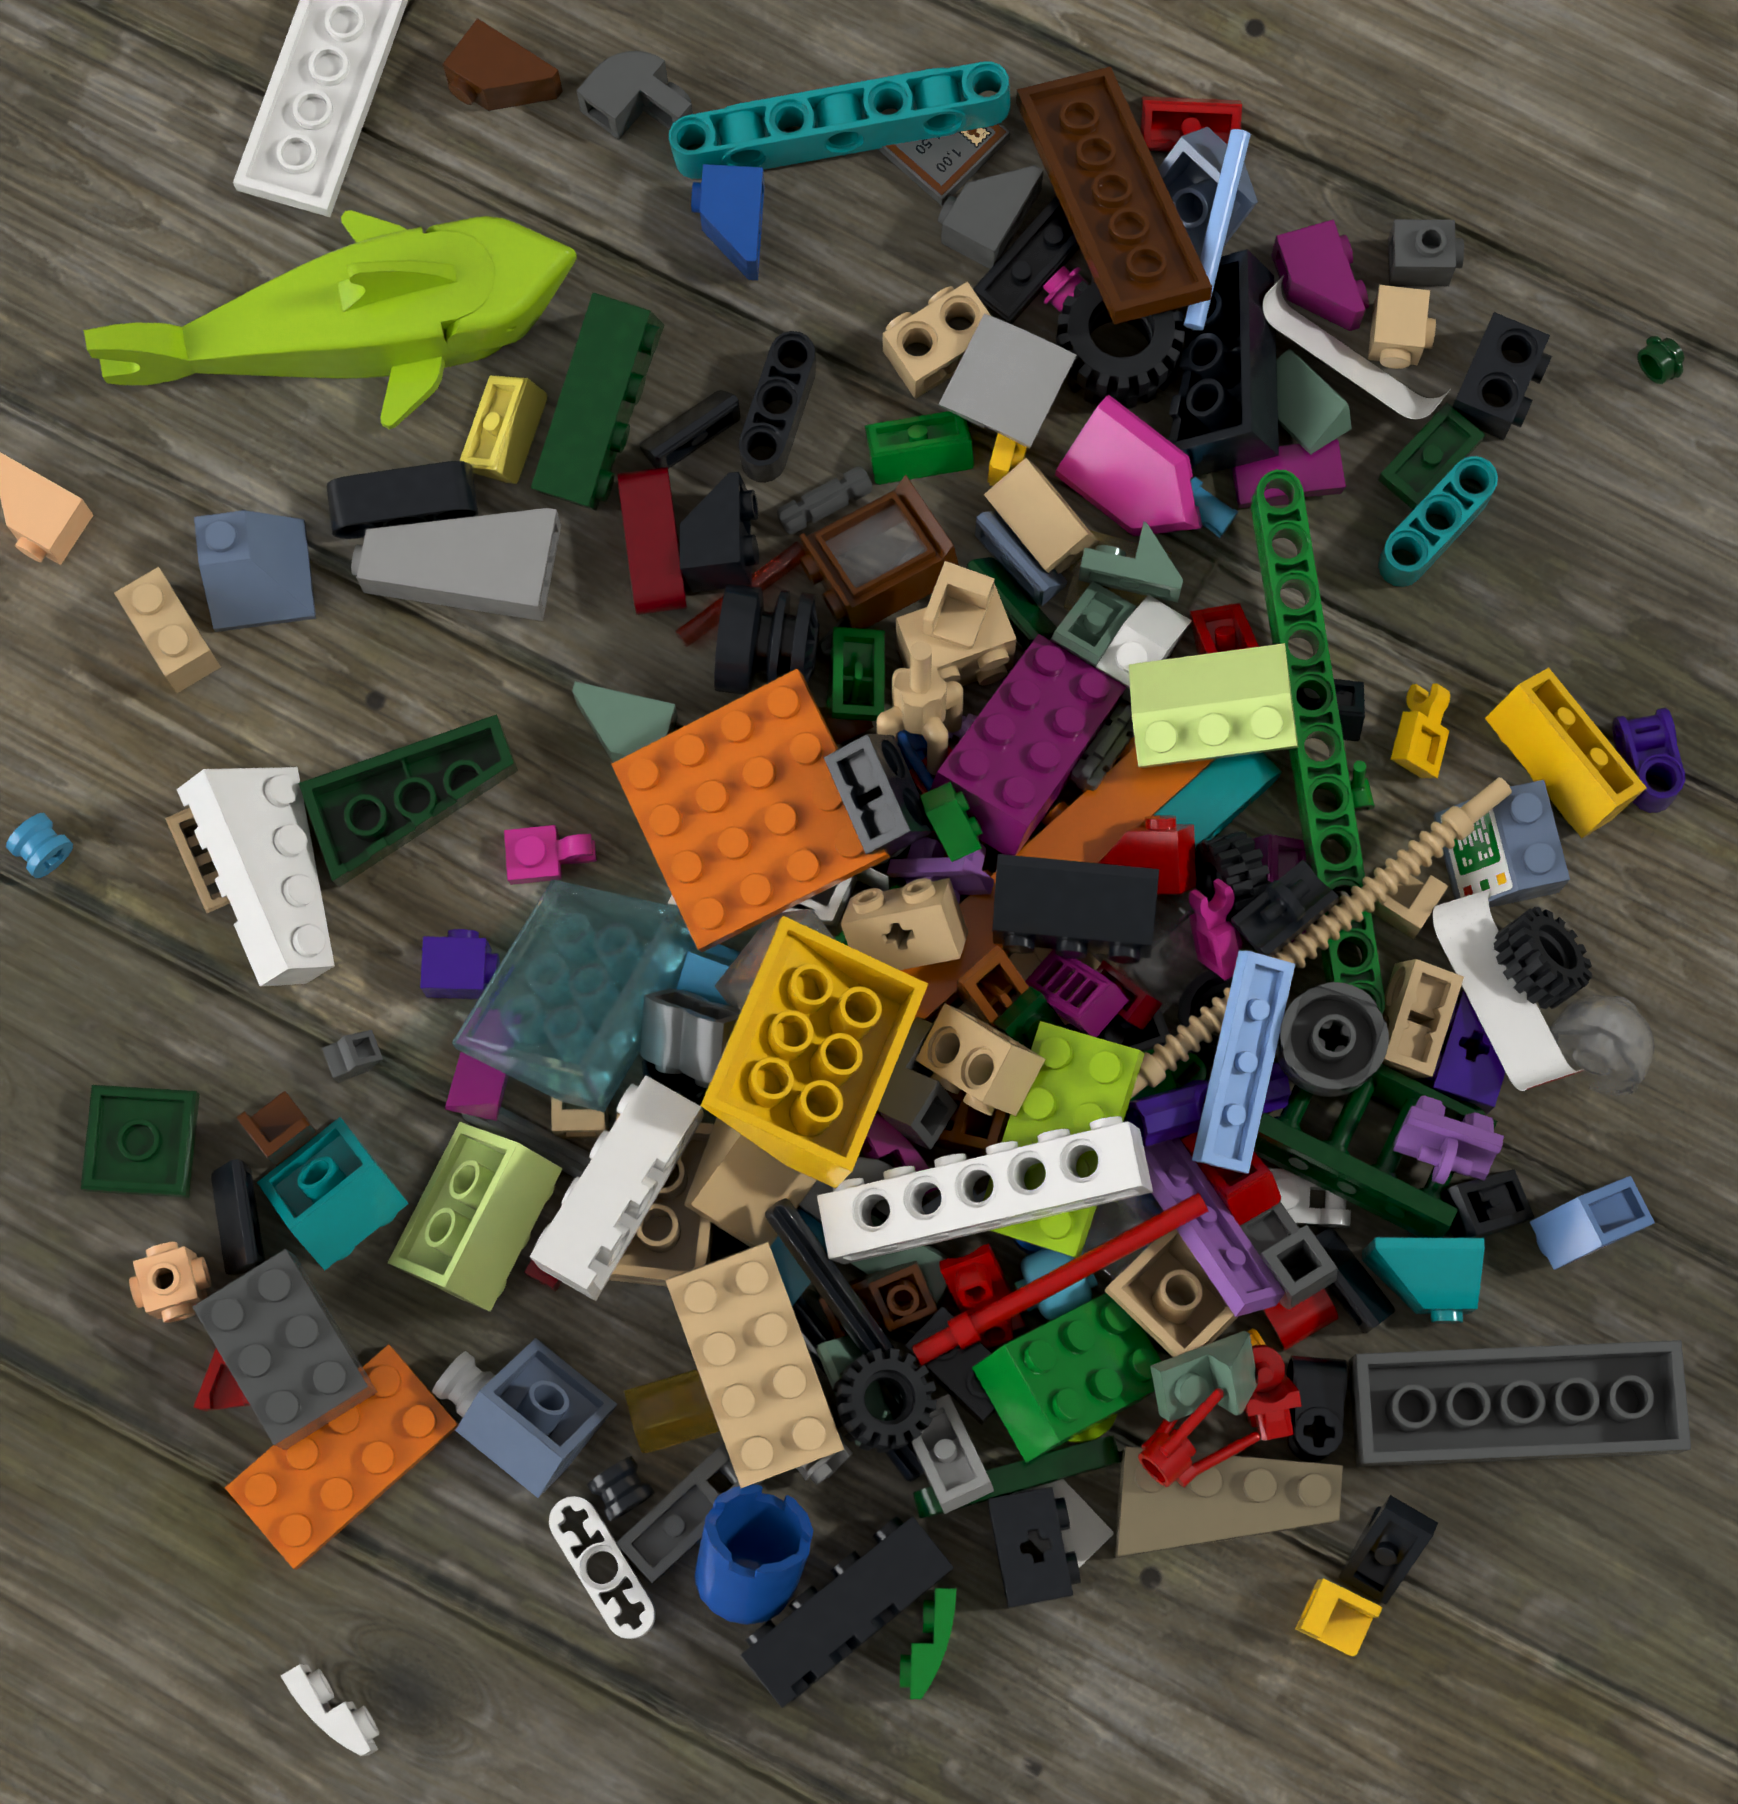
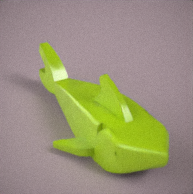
(372, 309)

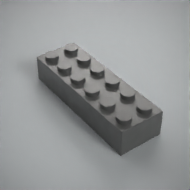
(1519, 1403)

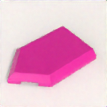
(1131, 472)

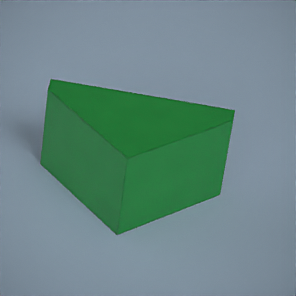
(856, 674)

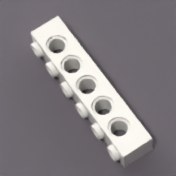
(1119, 1175)

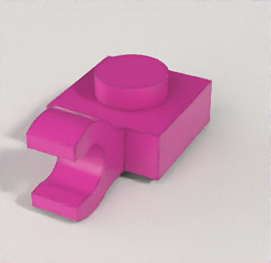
(537, 853)
(1213, 936)

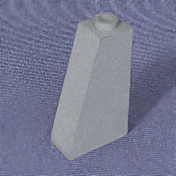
(465, 563)

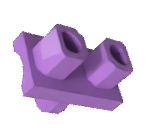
(928, 861)
(1448, 1143)

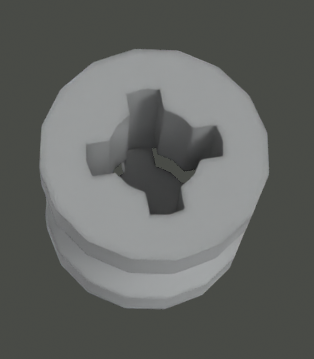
(461, 1382)

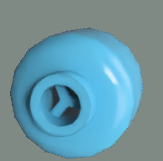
(1043, 1262)

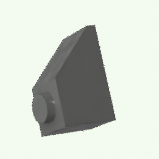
(989, 213)

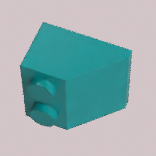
(332, 1194)

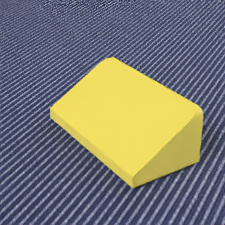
(504, 428)

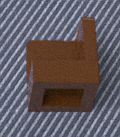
(278, 1128)

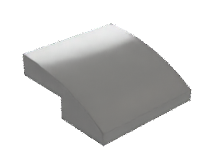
(1007, 380)

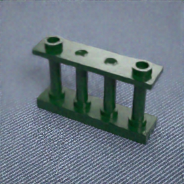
(1365, 1185)

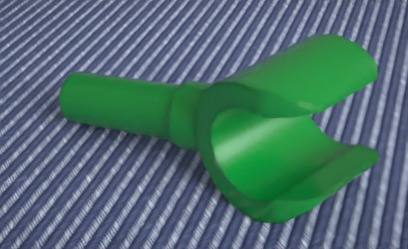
(1360, 787)

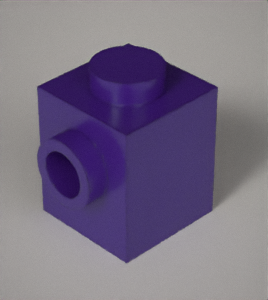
(457, 965)

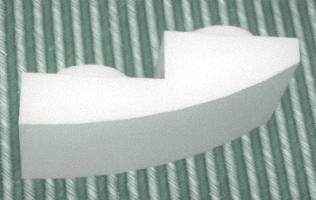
(344, 1723)

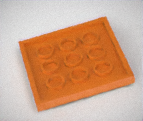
(745, 811)

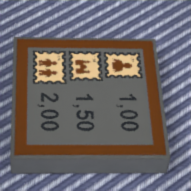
(946, 162)

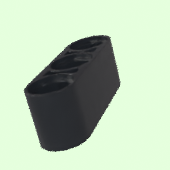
(784, 384)
(401, 497)

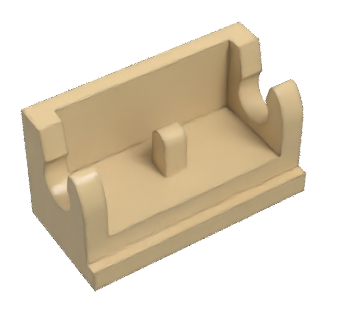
(1040, 517)

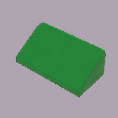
(919, 447)

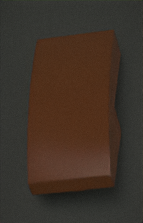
(891, 1297)

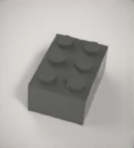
(284, 1349)

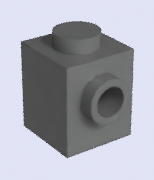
(1423, 252)

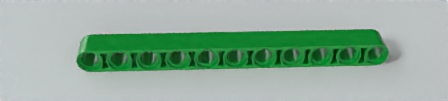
(1321, 724)

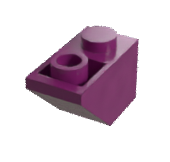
(1320, 274)

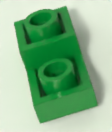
(921, 1666)

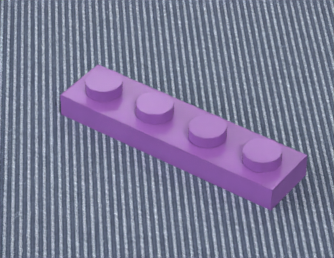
(1215, 1236)

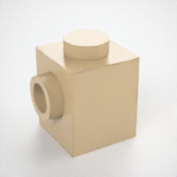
(1400, 326)

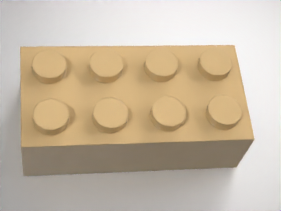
(754, 1364)

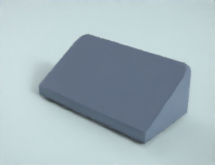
(1017, 559)

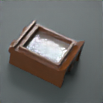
(878, 557)

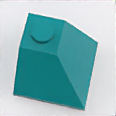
(1430, 1273)

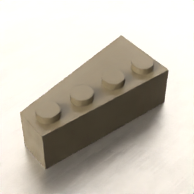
(1222, 1503)

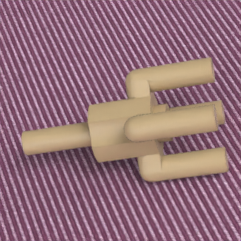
(924, 705)

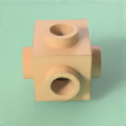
(187, 1289)

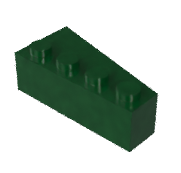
(597, 401)
(398, 795)

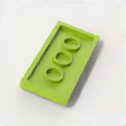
(1075, 1086)

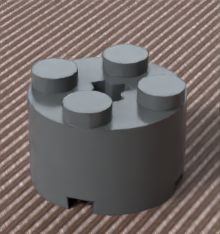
(1358, 1026)

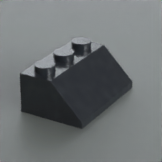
(1074, 908)

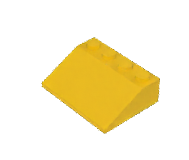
(813, 1051)

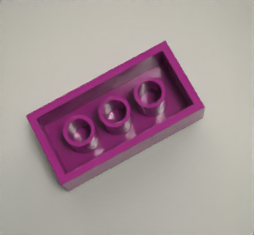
(1029, 742)

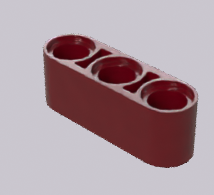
(651, 541)

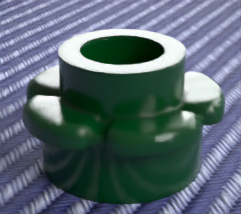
(1661, 359)

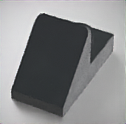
(1387, 1549)

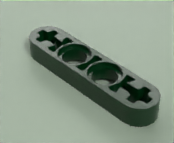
(1037, 1472)

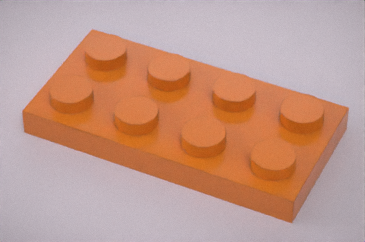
(338, 1471)

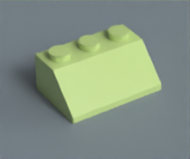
(1212, 706)
(475, 1215)

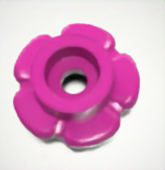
(1061, 286)

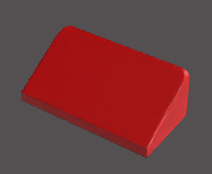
(1170, 118)

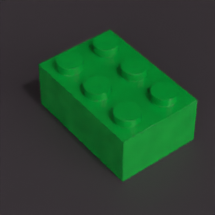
(1068, 1375)

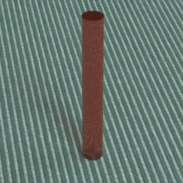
(761, 578)

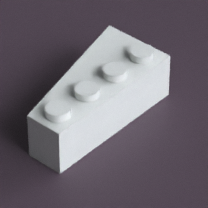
(265, 867)
(617, 1187)

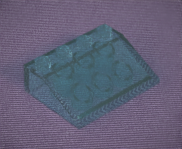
(573, 992)

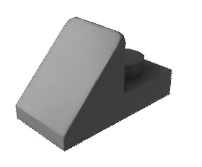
(951, 1459)

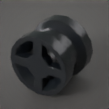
(620, 1488)

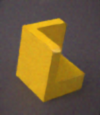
(1337, 1617)

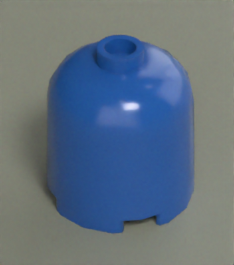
(752, 1554)

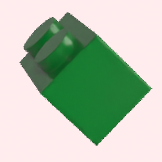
(951, 822)

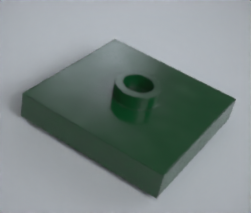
(140, 1141)

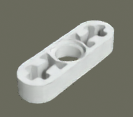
(592, 1526)

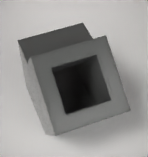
(352, 1055)

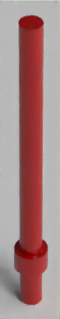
(966, 1329)

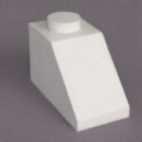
(1144, 637)

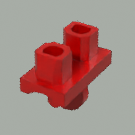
(977, 1282)
(1272, 1397)

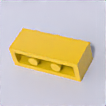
(1565, 750)

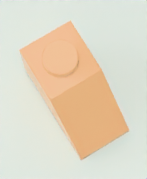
(40, 512)

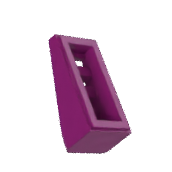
(1097, 1008)

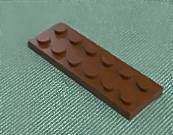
(1113, 195)

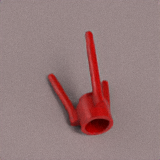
(1169, 1454)

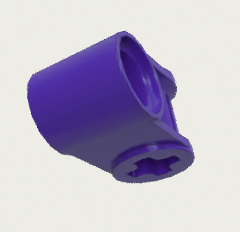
(1651, 749)

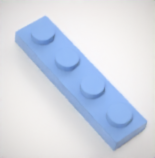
(1243, 1062)

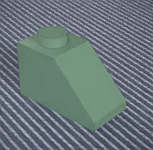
(623, 719)

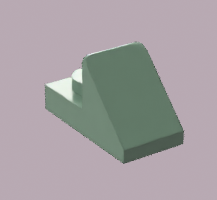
(1146, 574)
(1092, 623)
(1192, 1377)

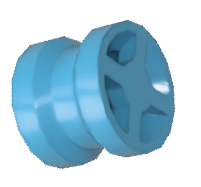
(39, 845)

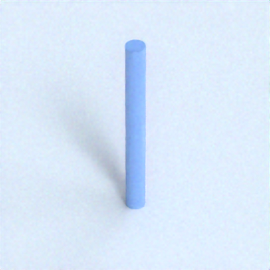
(1219, 220)

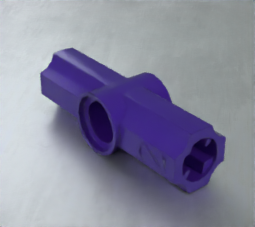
(1180, 1109)

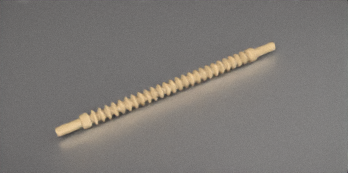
(1455, 823)

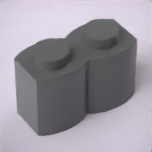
(685, 1033)

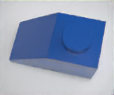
(732, 212)

